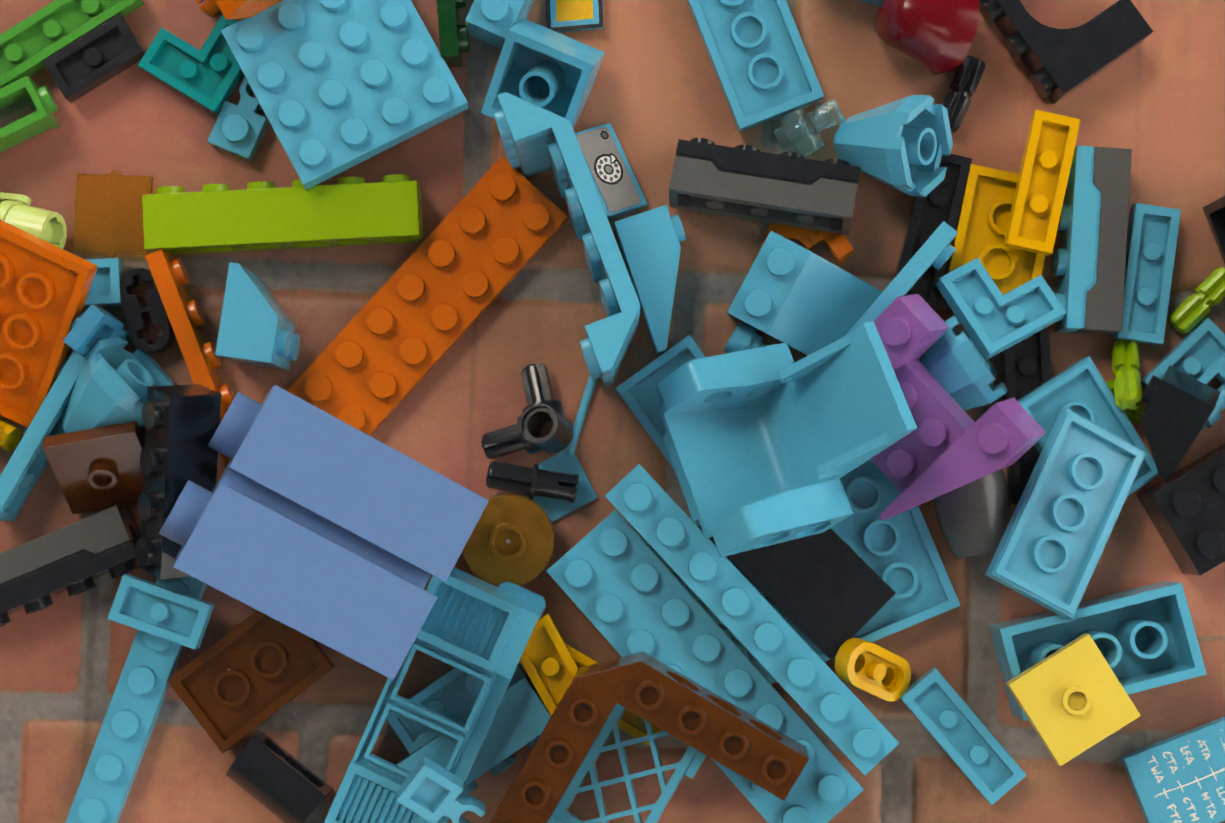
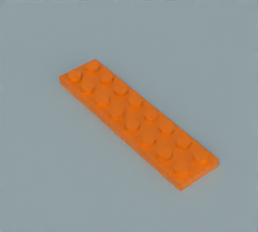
(431, 300)

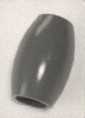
(975, 515)

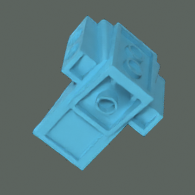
(771, 437)

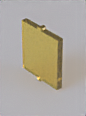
(110, 213)

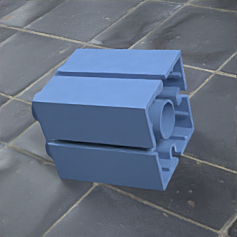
(323, 528)

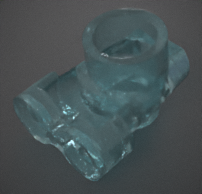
(802, 131)

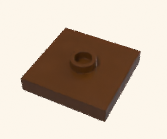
(97, 466)

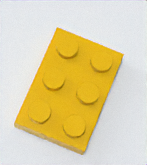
(983, 228)

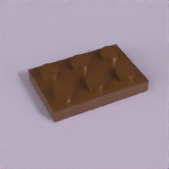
(249, 677)

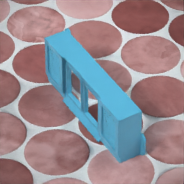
(471, 629)

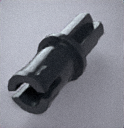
(532, 481)

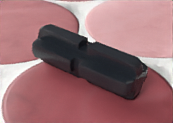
(963, 87)

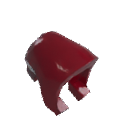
(930, 30)

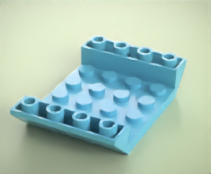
(547, 141)

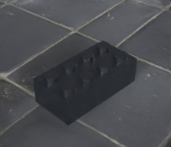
(1191, 513)

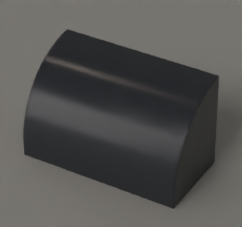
(278, 780)

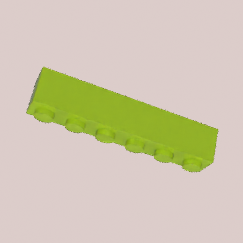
(283, 216)

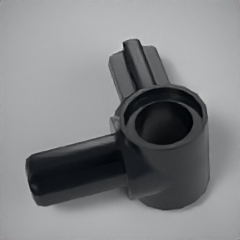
(540, 409)

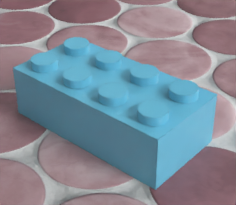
(1139, 632)

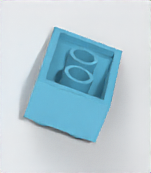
(800, 296)

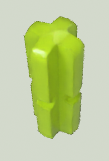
(1198, 305)
(1127, 377)

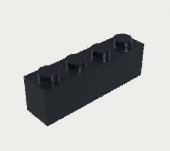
(176, 450)

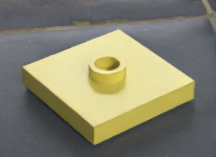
(1073, 699)

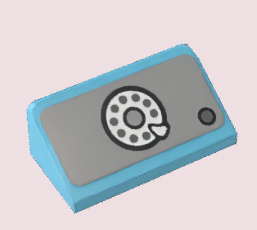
(610, 171)

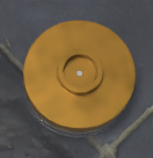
(510, 539)

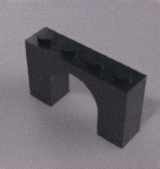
(1066, 57)

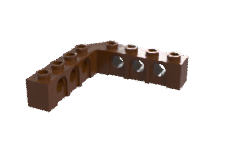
(662, 699)

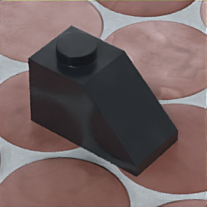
(1174, 417)

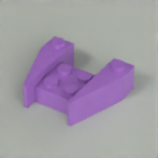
(947, 444)

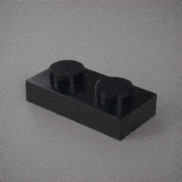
(94, 58)

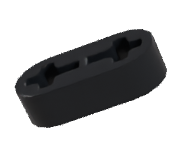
(137, 313)

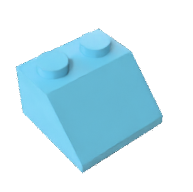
(544, 70)
(254, 325)

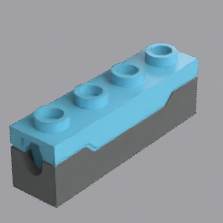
(1093, 241)

